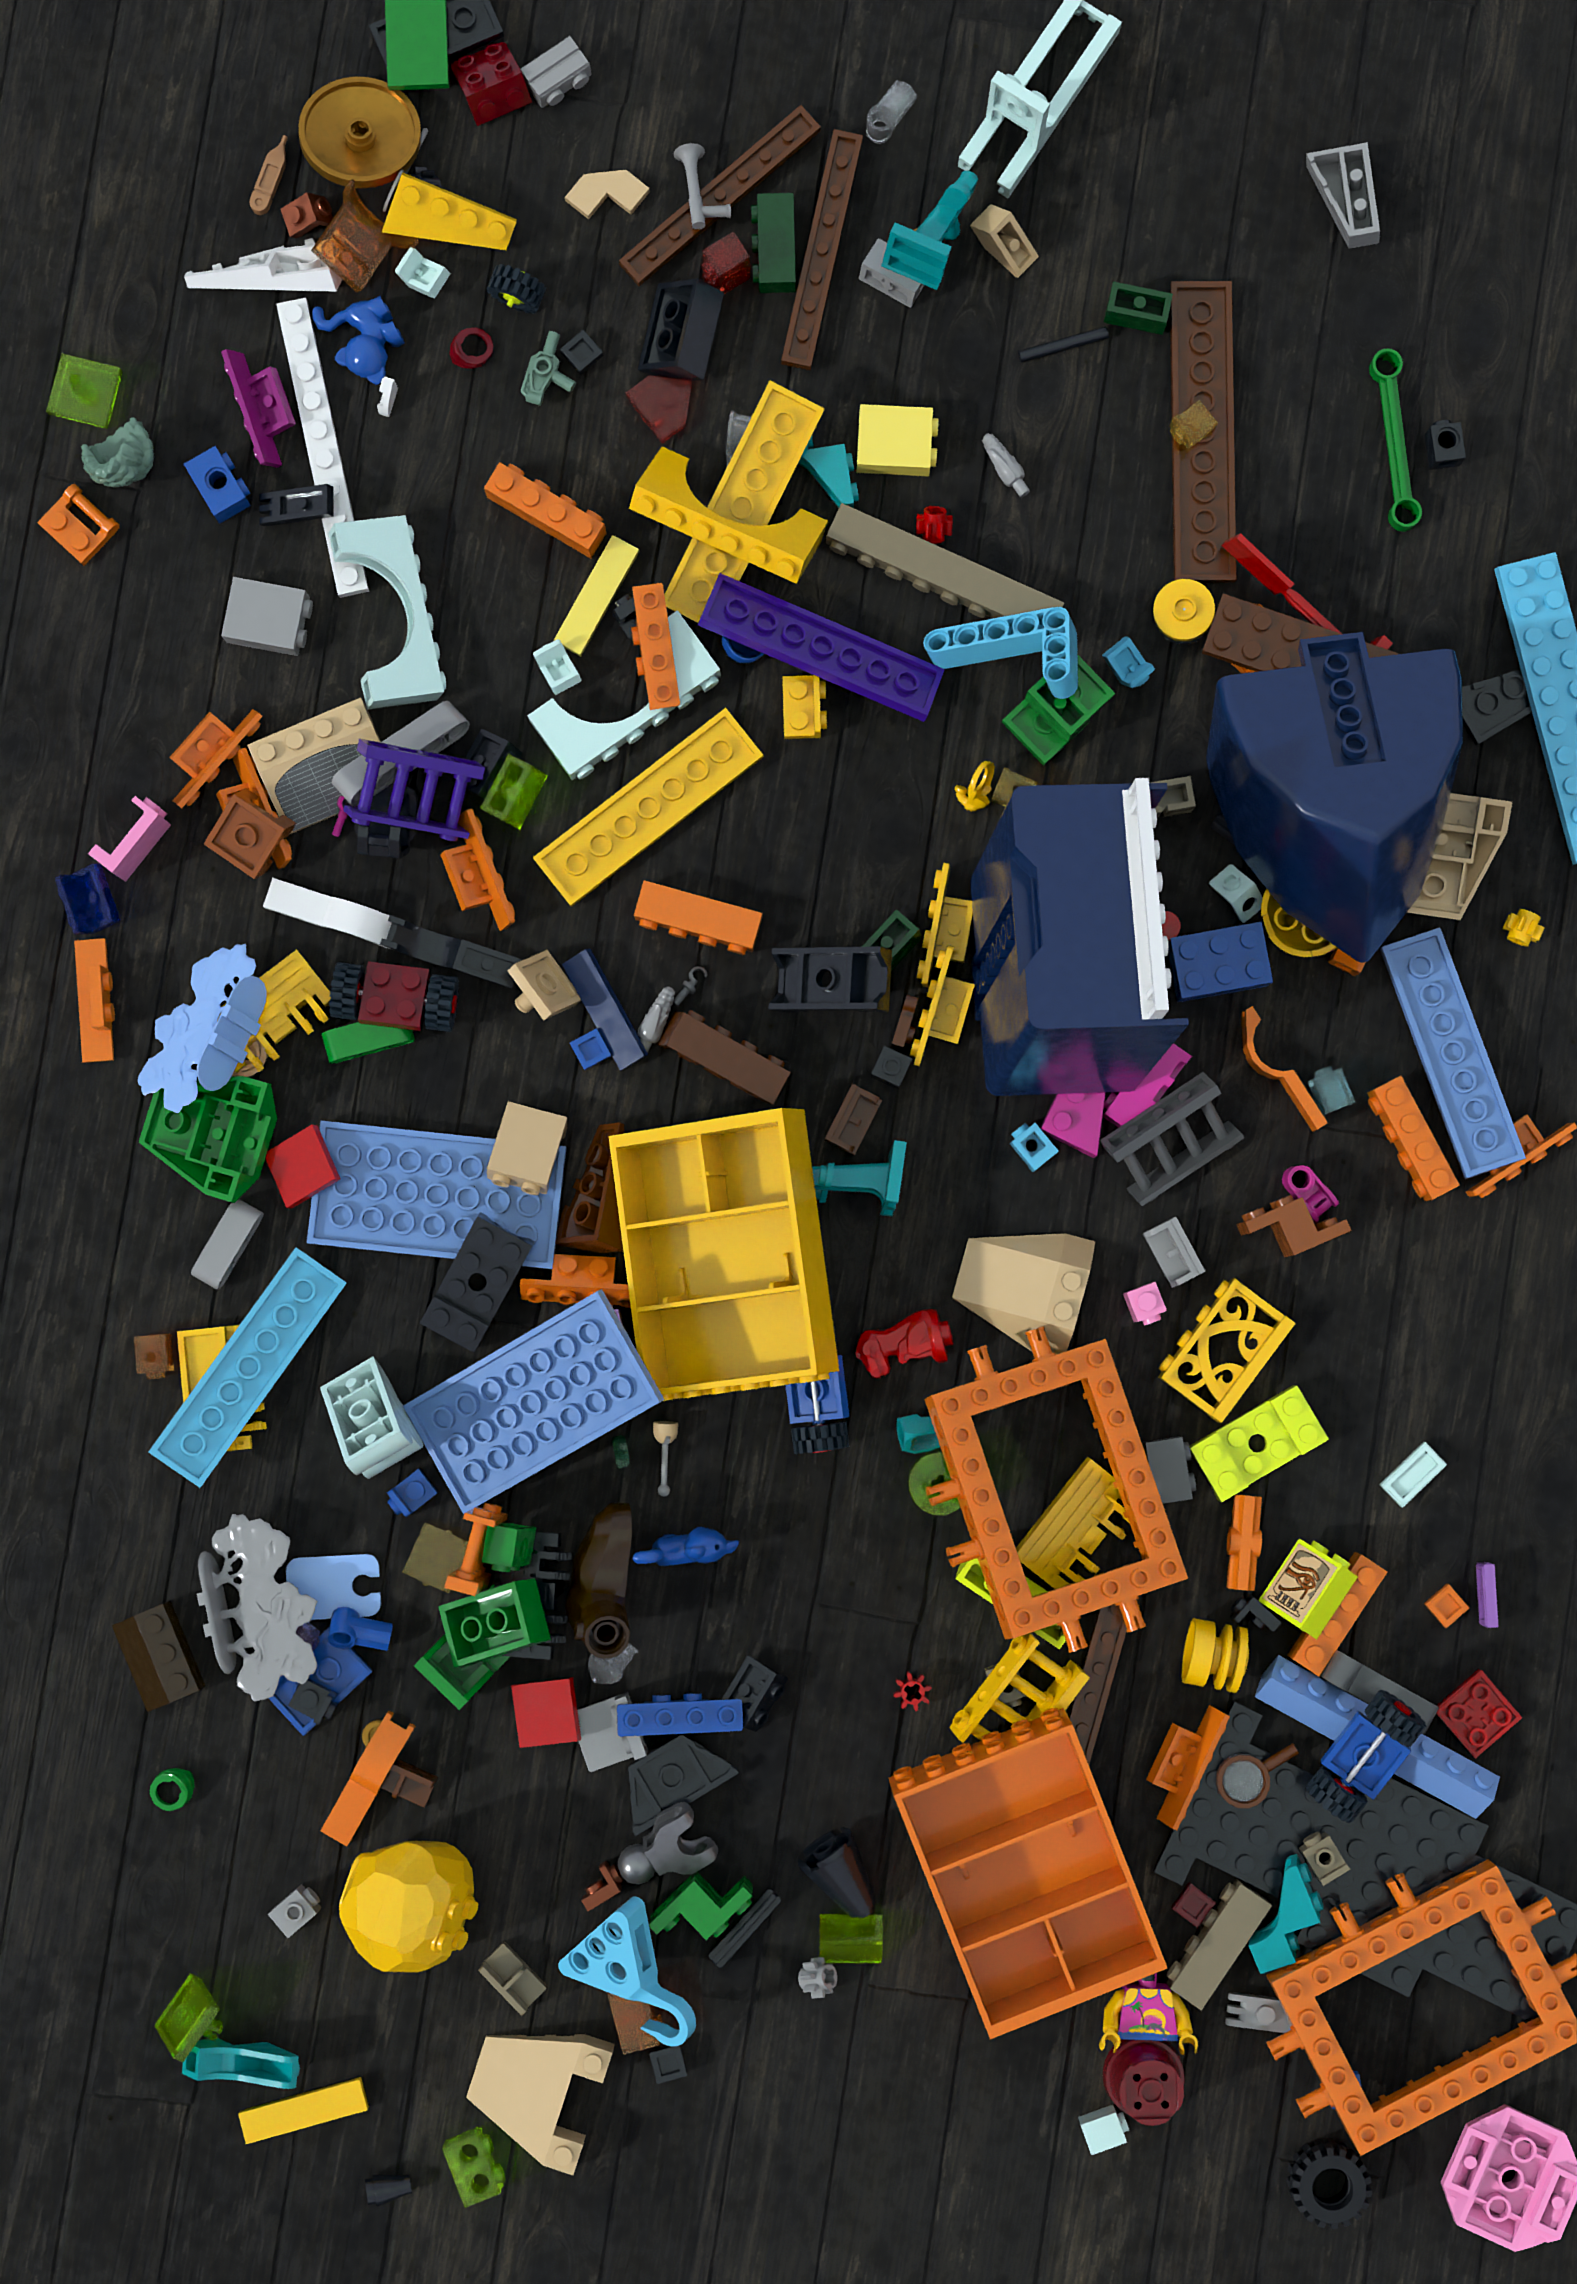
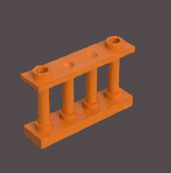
(471, 1575)

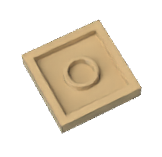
(543, 986)

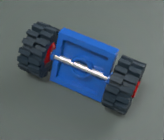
(815, 1404)
(1365, 1756)

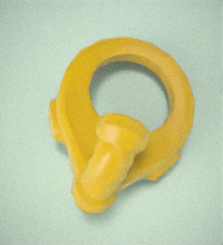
(977, 795)

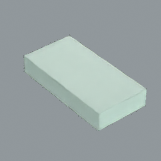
(1413, 1474)

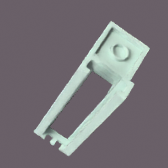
(1030, 108)

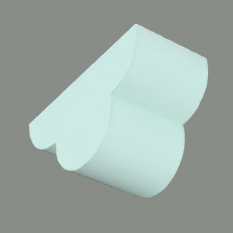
(369, 1420)

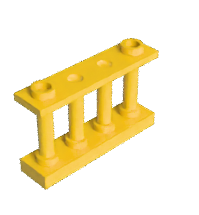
(1059, 1695)

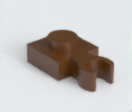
(904, 1031)

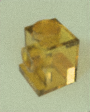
(1005, 784)

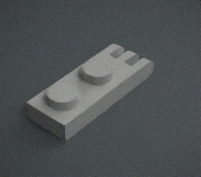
(1257, 2013)

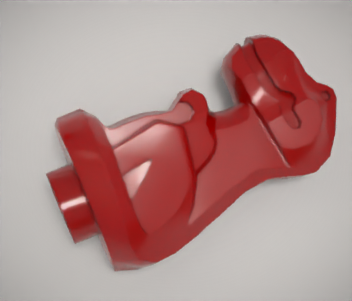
(911, 1338)

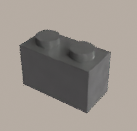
(1169, 1468)

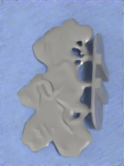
(266, 1610)

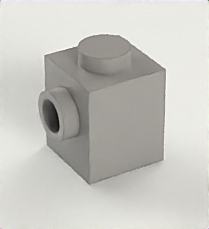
(295, 1910)

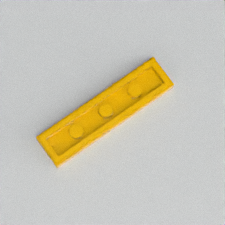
(303, 2110)

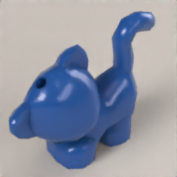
(366, 352)
(699, 1546)

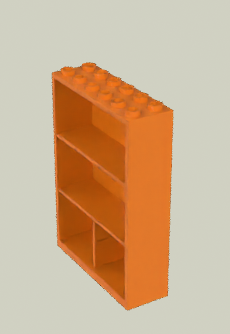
(1027, 1872)

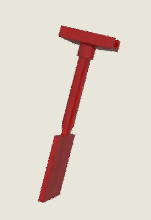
(1278, 582)

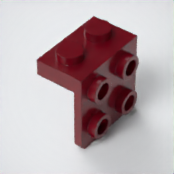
(491, 82)

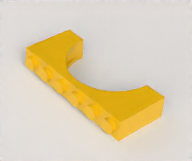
(778, 547)

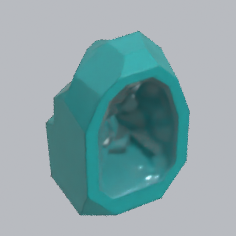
(916, 1434)

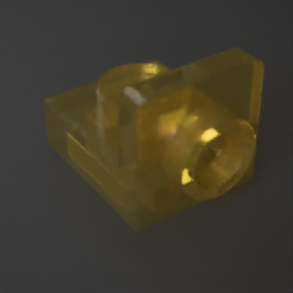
(1192, 425)

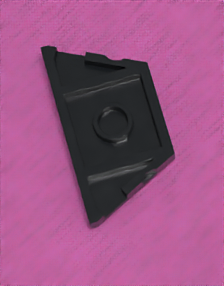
(671, 1775)

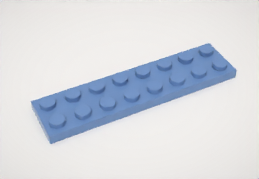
(1452, 1053)

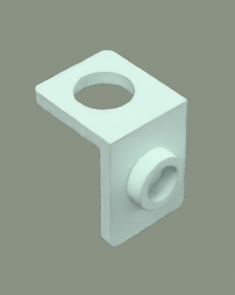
(1236, 889)

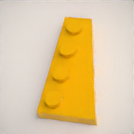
(440, 215)

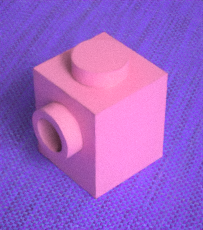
(1145, 1303)

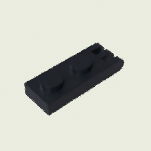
(297, 505)

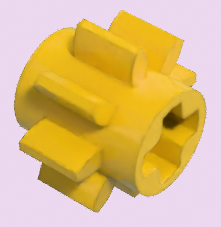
(1523, 927)

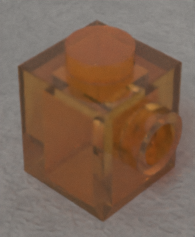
(154, 1355)

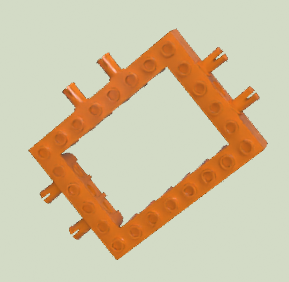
(983, 1512)
(1389, 1934)

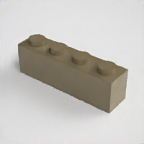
(1218, 1943)

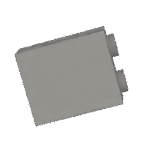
(266, 616)

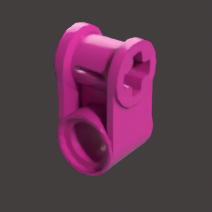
(1312, 1191)

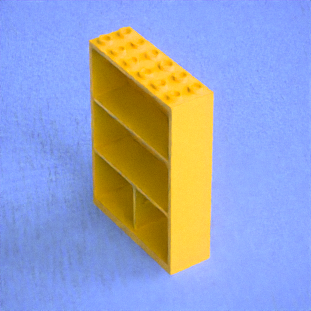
(724, 1254)

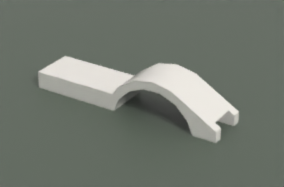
(327, 911)

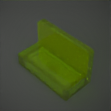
(851, 1939)

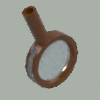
(1246, 1780)

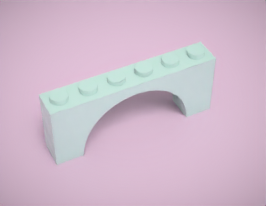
(388, 550)
(583, 744)

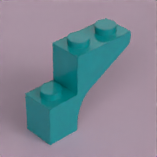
(831, 470)
(1298, 1908)
(250, 2063)

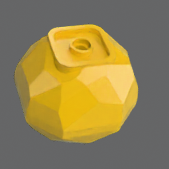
(408, 1905)

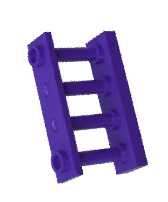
(405, 760)

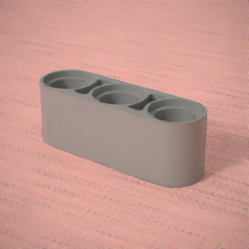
(227, 1244)

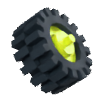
(516, 288)

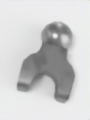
(665, 1849)

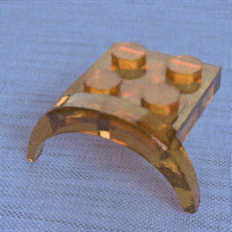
(355, 241)

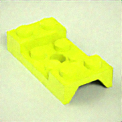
(1288, 1432)

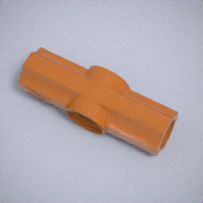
(1244, 1542)

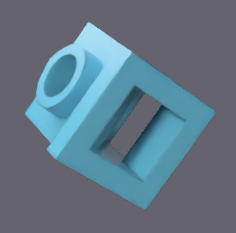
(1044, 1150)

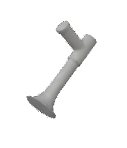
(689, 155)

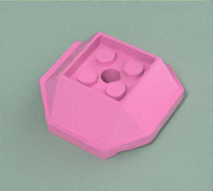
(1531, 2205)

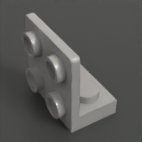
(599, 1735)

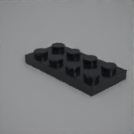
(468, 27)

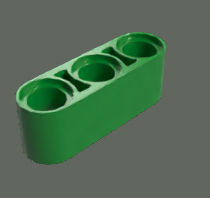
(362, 1039)

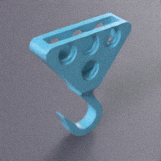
(629, 1969)

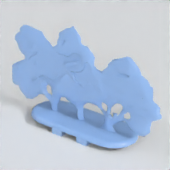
(195, 1035)

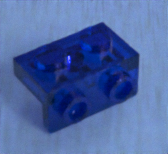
(87, 900)

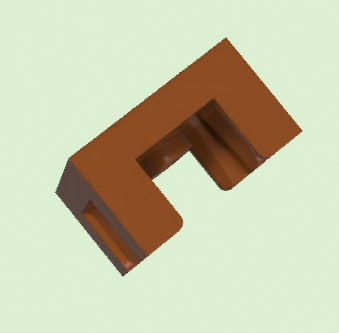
(248, 834)

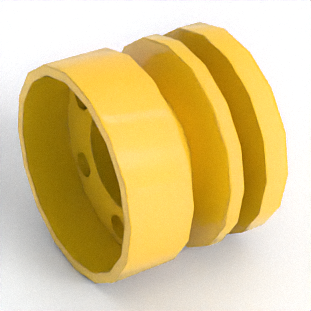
(1222, 1656)

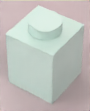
(1103, 2129)

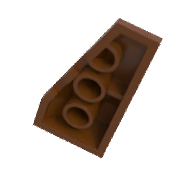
(593, 1215)

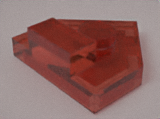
(662, 404)

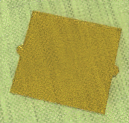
(435, 1556)

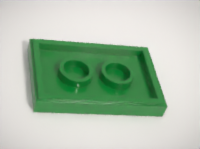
(416, 44)

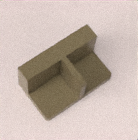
(512, 1977)

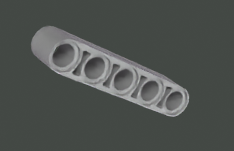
(428, 733)

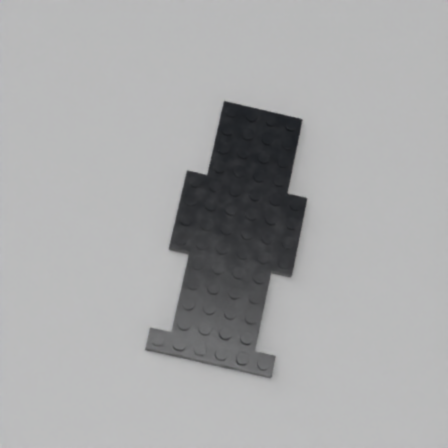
(1389, 1837)

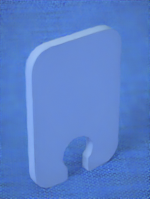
(331, 1582)

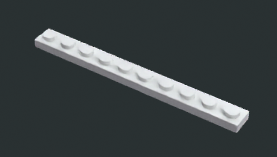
(319, 430)

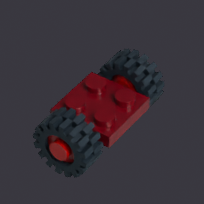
(393, 996)

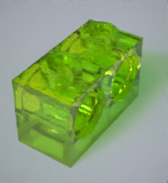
(465, 2167)

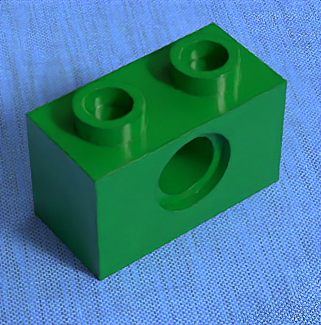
(508, 1546)

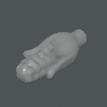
(1006, 465)
(654, 1022)

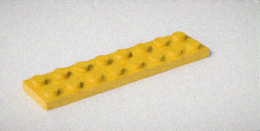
(747, 491)
(648, 807)

